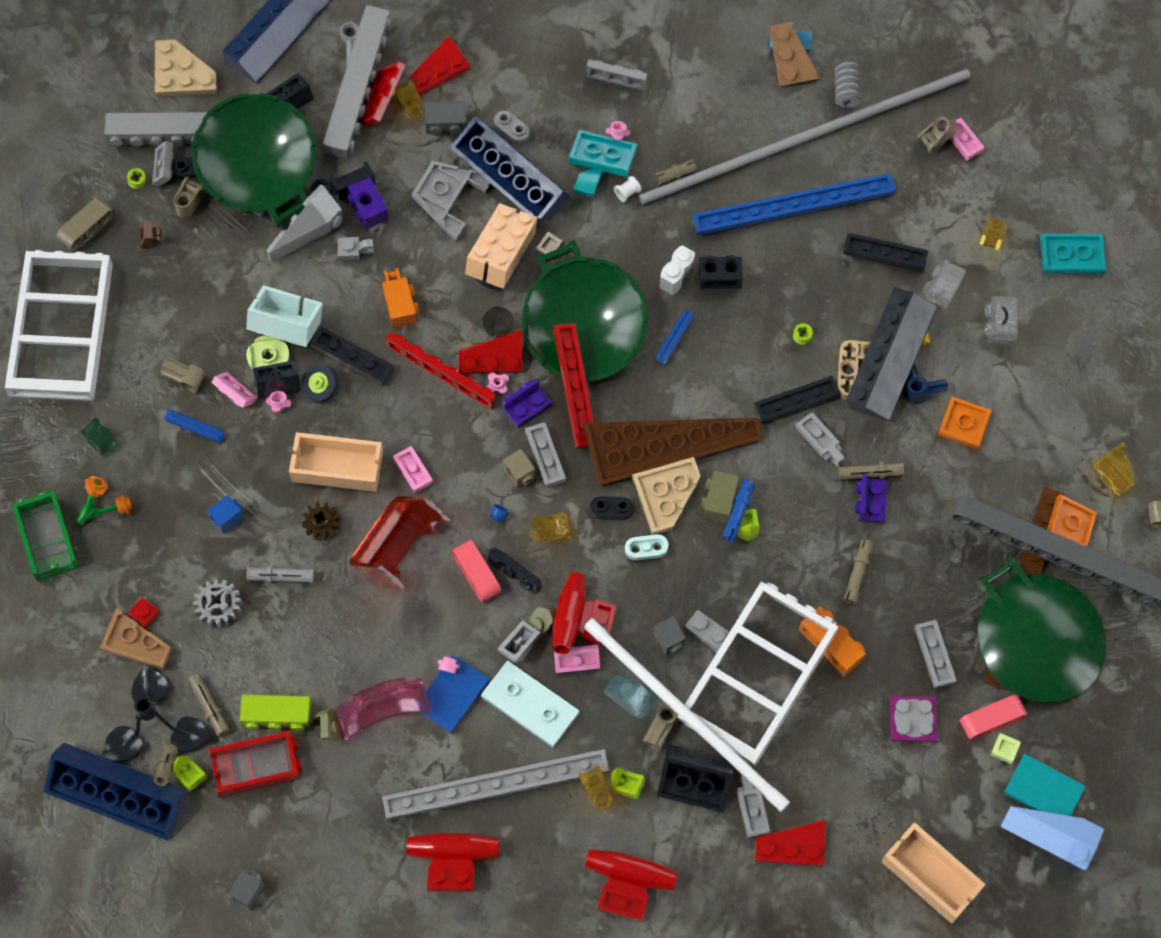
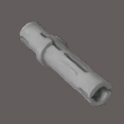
(254, 574)

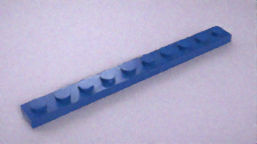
(793, 204)

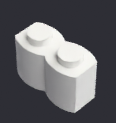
(677, 270)

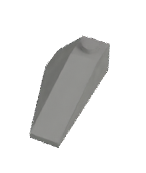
(313, 222)

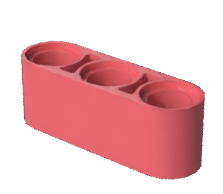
(476, 571)
(993, 717)

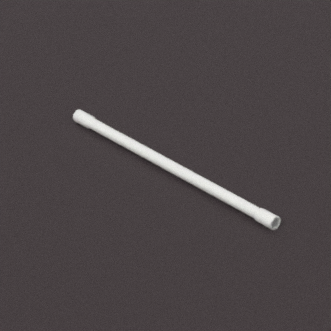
(748, 772)

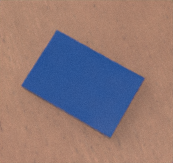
(454, 694)

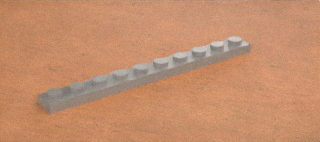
(492, 785)

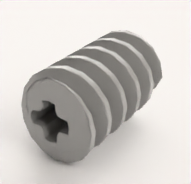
(847, 85)

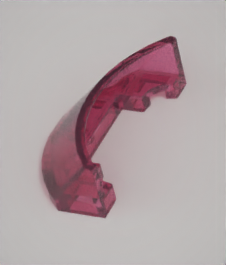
(381, 702)

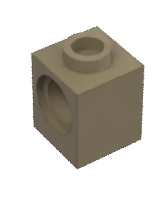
(550, 243)
(519, 468)

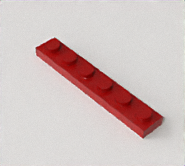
(435, 366)
(573, 381)

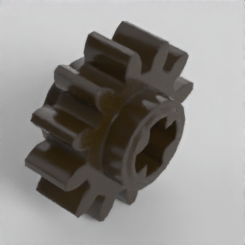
(324, 528)

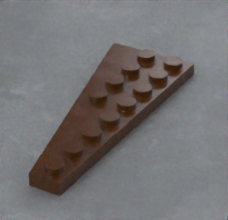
(638, 446)

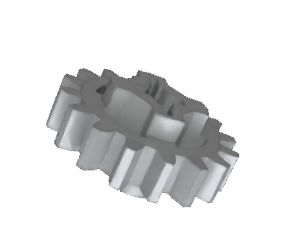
(217, 593)

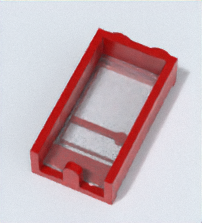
(255, 763)

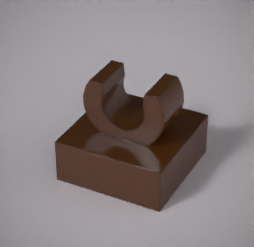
(148, 234)

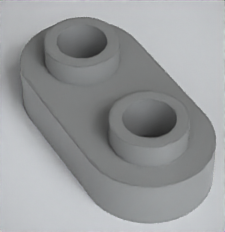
(510, 126)

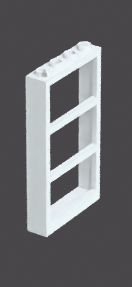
(59, 388)
(746, 752)

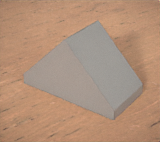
(519, 642)

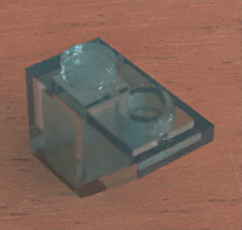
(629, 695)

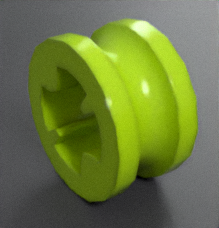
(130, 176)
(798, 329)

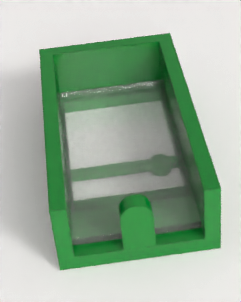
(45, 535)

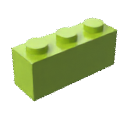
(275, 712)

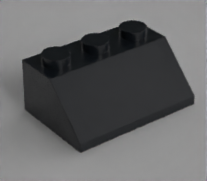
(695, 778)

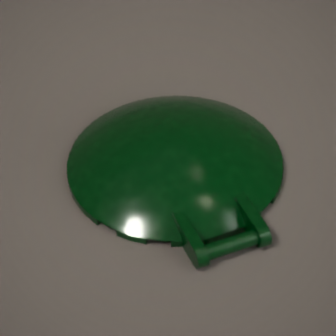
(255, 154)
(599, 300)
(1039, 635)

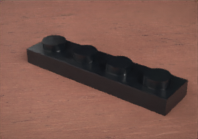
(885, 252)
(351, 356)
(796, 399)

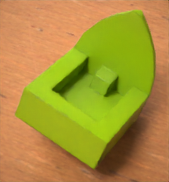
(749, 526)
(188, 773)
(627, 783)

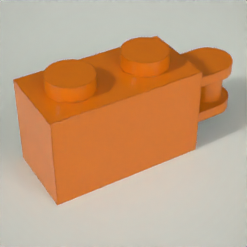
(399, 299)

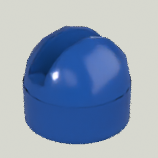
(498, 513)

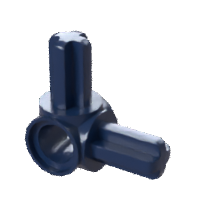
(925, 388)

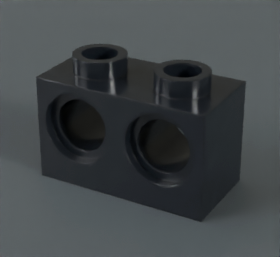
(720, 277)

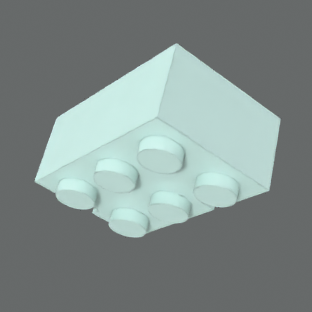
(277, 316)

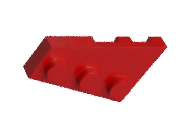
(439, 67)
(381, 93)
(496, 355)
(793, 846)

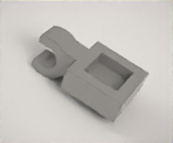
(351, 248)

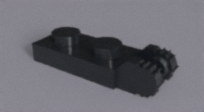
(514, 569)

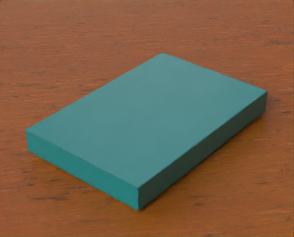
(602, 153)
(1072, 254)
(1043, 788)

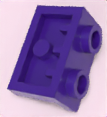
(525, 403)
(872, 500)

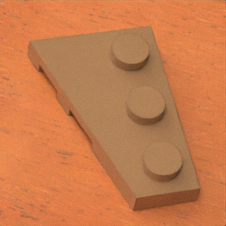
(790, 56)
(133, 642)

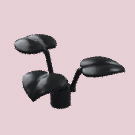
(151, 687)

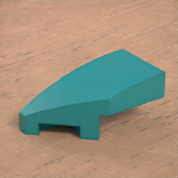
(588, 182)

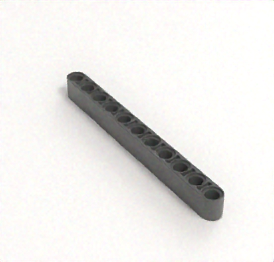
(1058, 550)

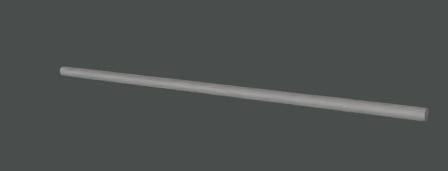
(804, 136)

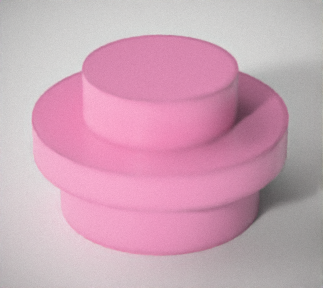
(448, 665)

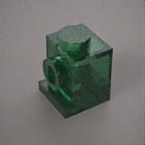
(98, 437)

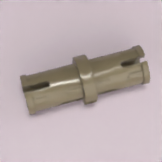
(675, 172)
(168, 756)

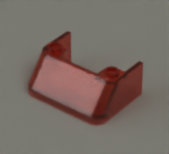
(393, 537)

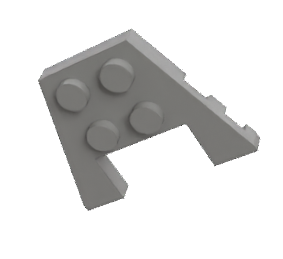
(441, 188)

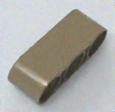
(85, 224)

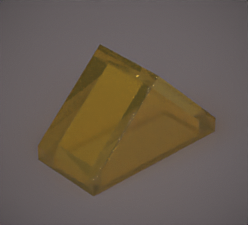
(993, 233)

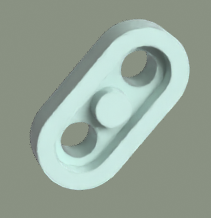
(645, 545)

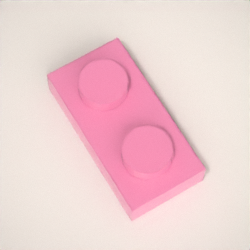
(966, 141)
(234, 389)
(412, 469)
(578, 659)

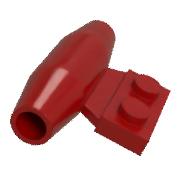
(575, 612)
(452, 858)
(629, 877)

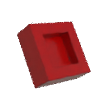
(143, 613)

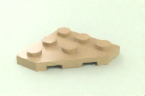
(181, 71)
(666, 492)

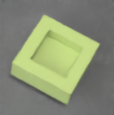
(1005, 748)

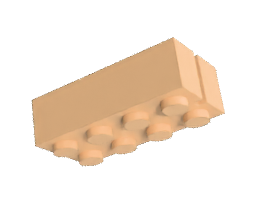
(501, 245)
(336, 462)
(933, 873)

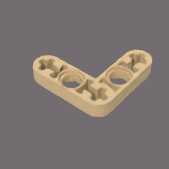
(857, 356)

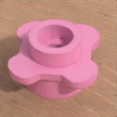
(618, 130)
(502, 379)
(278, 401)

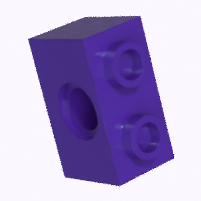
(364, 192)

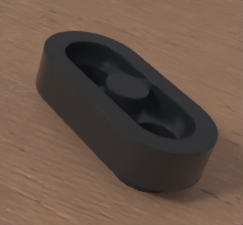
(187, 171)
(611, 510)

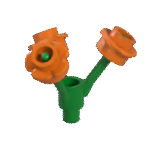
(96, 488)

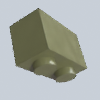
(720, 496)

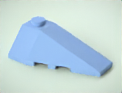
(1062, 835)

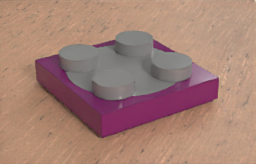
(913, 719)

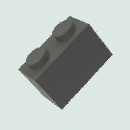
(445, 117)

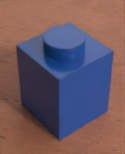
(225, 513)

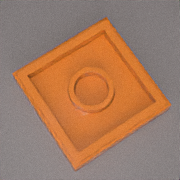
(964, 422)
(1072, 520)

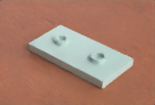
(530, 704)

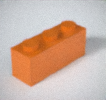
(843, 650)

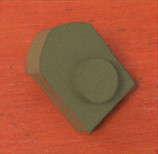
(542, 619)
(329, 724)

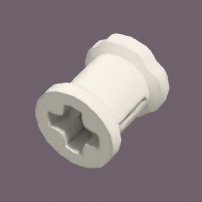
(627, 189)

